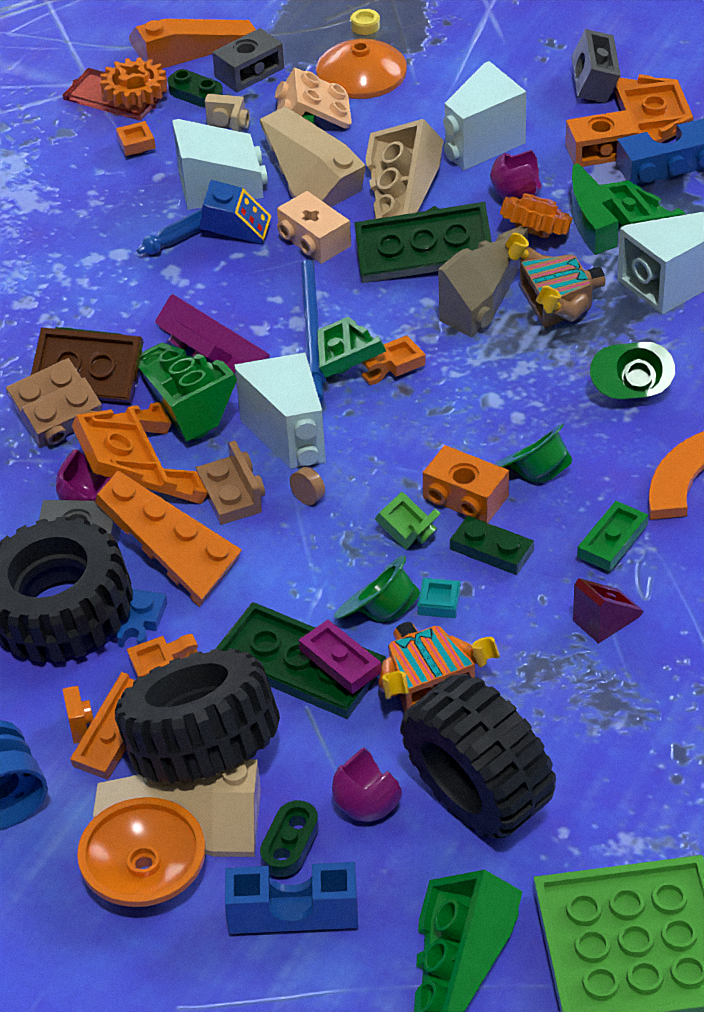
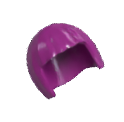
(516, 175)
(76, 479)
(363, 789)

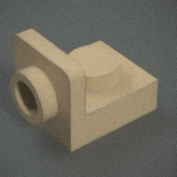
(227, 112)

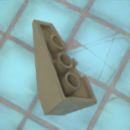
(476, 284)

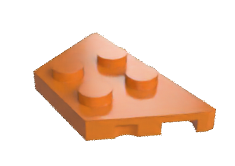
(654, 105)

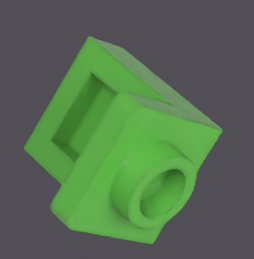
(407, 521)

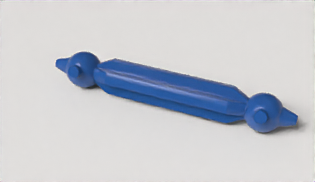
(171, 234)

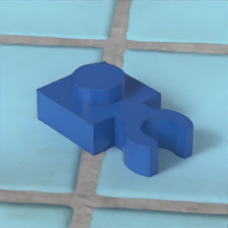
(144, 615)

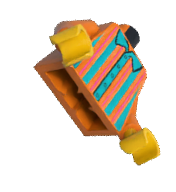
(427, 658)

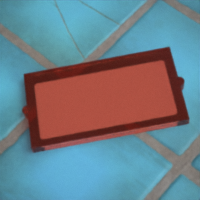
(87, 92)

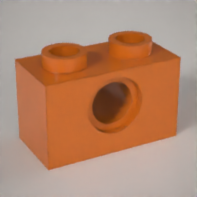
(594, 137)
(465, 484)

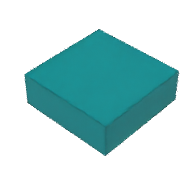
(439, 598)

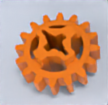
(133, 82)
(537, 214)

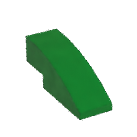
(593, 212)

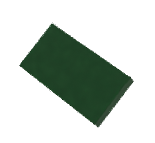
(418, 240)
(275, 643)

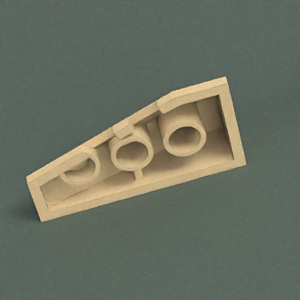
(312, 158)
(402, 166)
(221, 804)

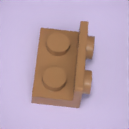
(232, 486)

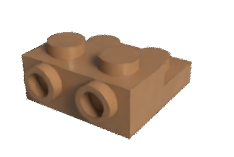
(52, 400)

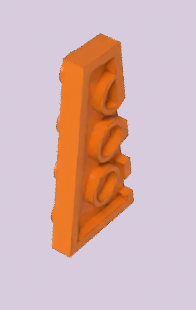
(180, 543)

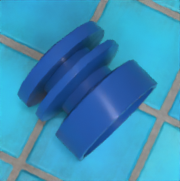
(21, 779)

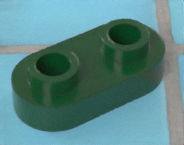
(192, 87)
(286, 841)

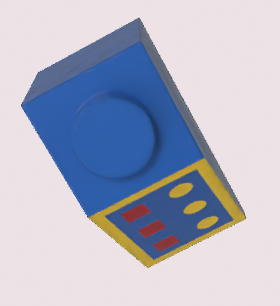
(234, 213)

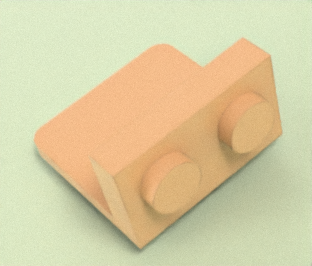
(308, 93)

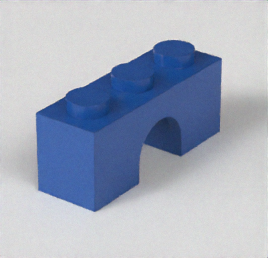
(647, 161)
(262, 905)

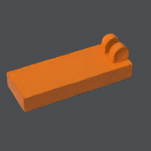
(102, 742)

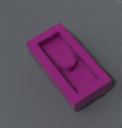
(340, 656)

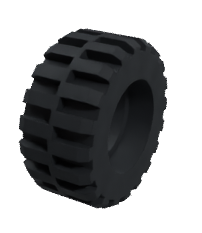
(76, 617)
(197, 716)
(478, 756)

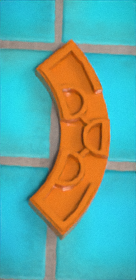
(675, 477)

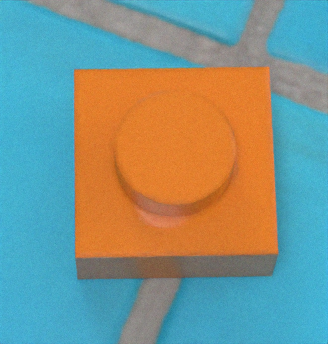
(135, 138)
(78, 712)

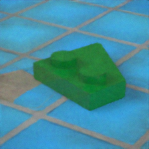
(635, 205)
(345, 345)

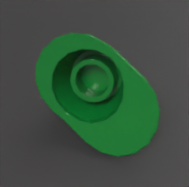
(632, 370)
(541, 459)
(385, 596)

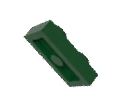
(492, 545)

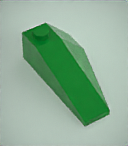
(188, 388)
(464, 930)

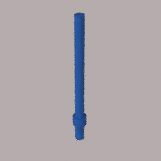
(311, 324)

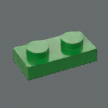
(612, 536)

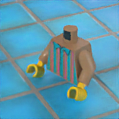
(554, 285)

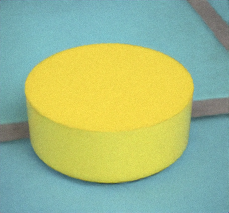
(365, 21)

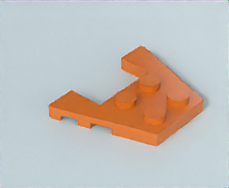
(120, 444)

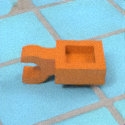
(400, 357)
(159, 653)

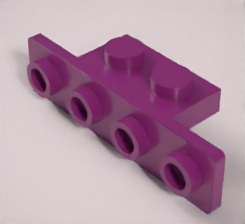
(205, 335)

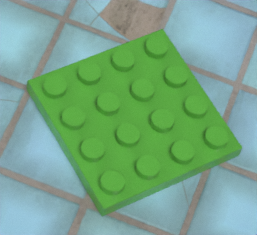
(626, 936)

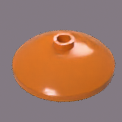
(363, 67)
(136, 836)

